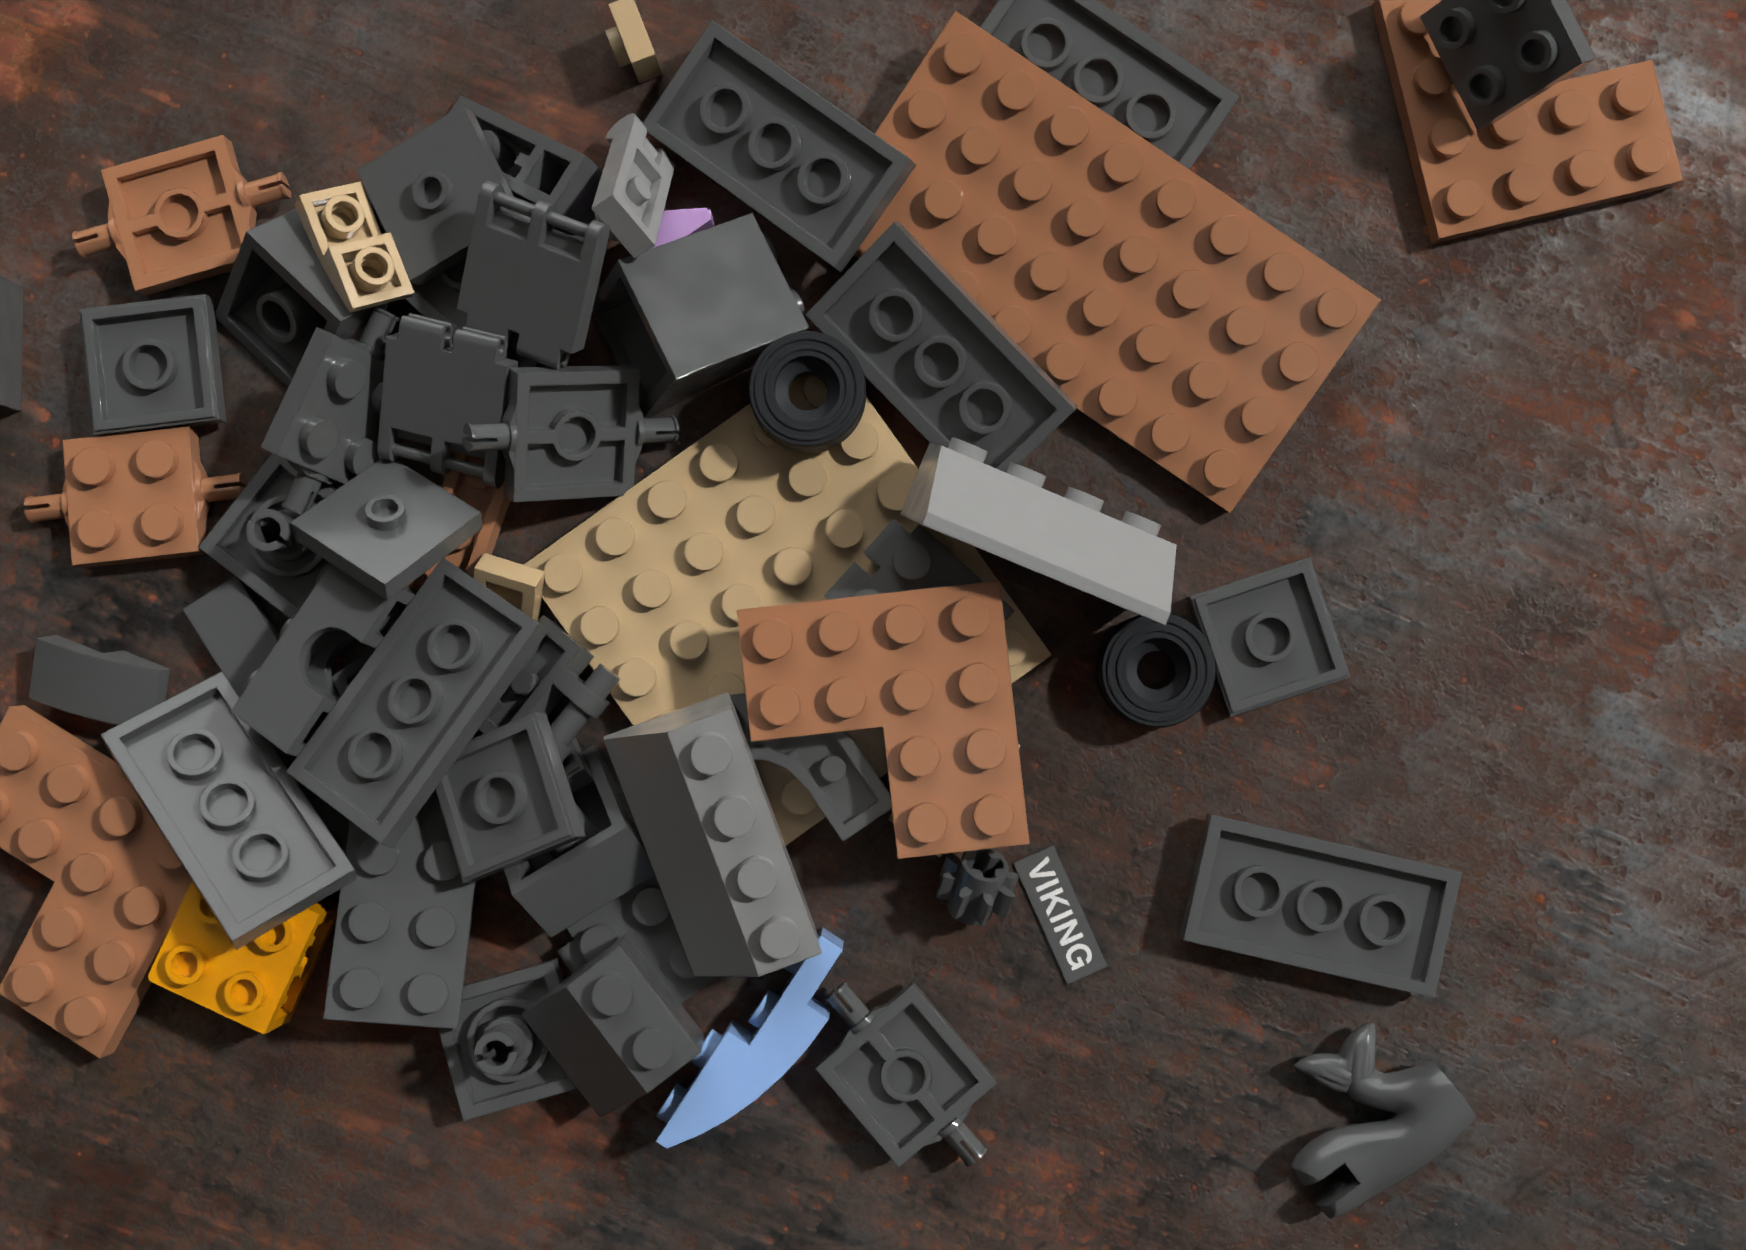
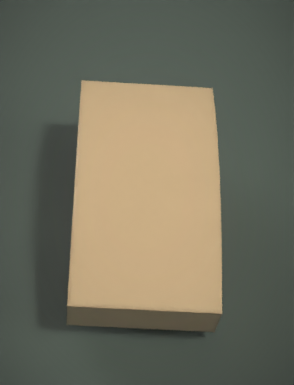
(351, 247)

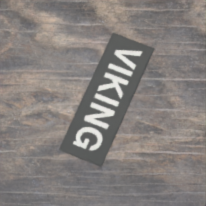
(1060, 914)

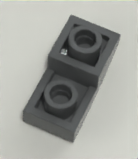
(95, 683)

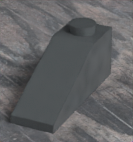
(538, 165)

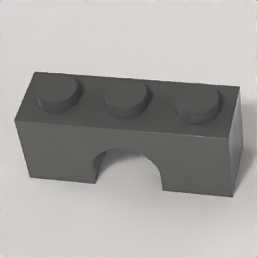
(294, 684)

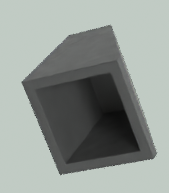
(696, 311)

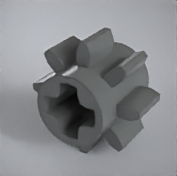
(977, 886)

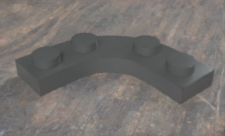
(831, 771)

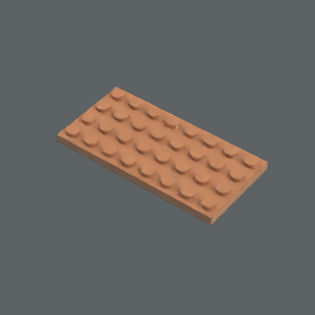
(1115, 263)

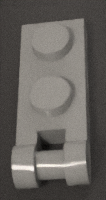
(633, 186)

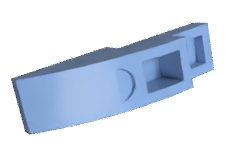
(746, 1064)

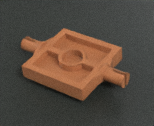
(179, 214)
(134, 497)

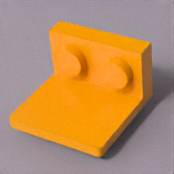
(250, 984)

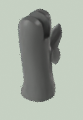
(1385, 1152)

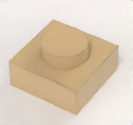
(631, 41)
(513, 582)

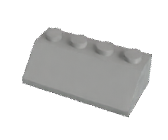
(1043, 530)
(714, 841)

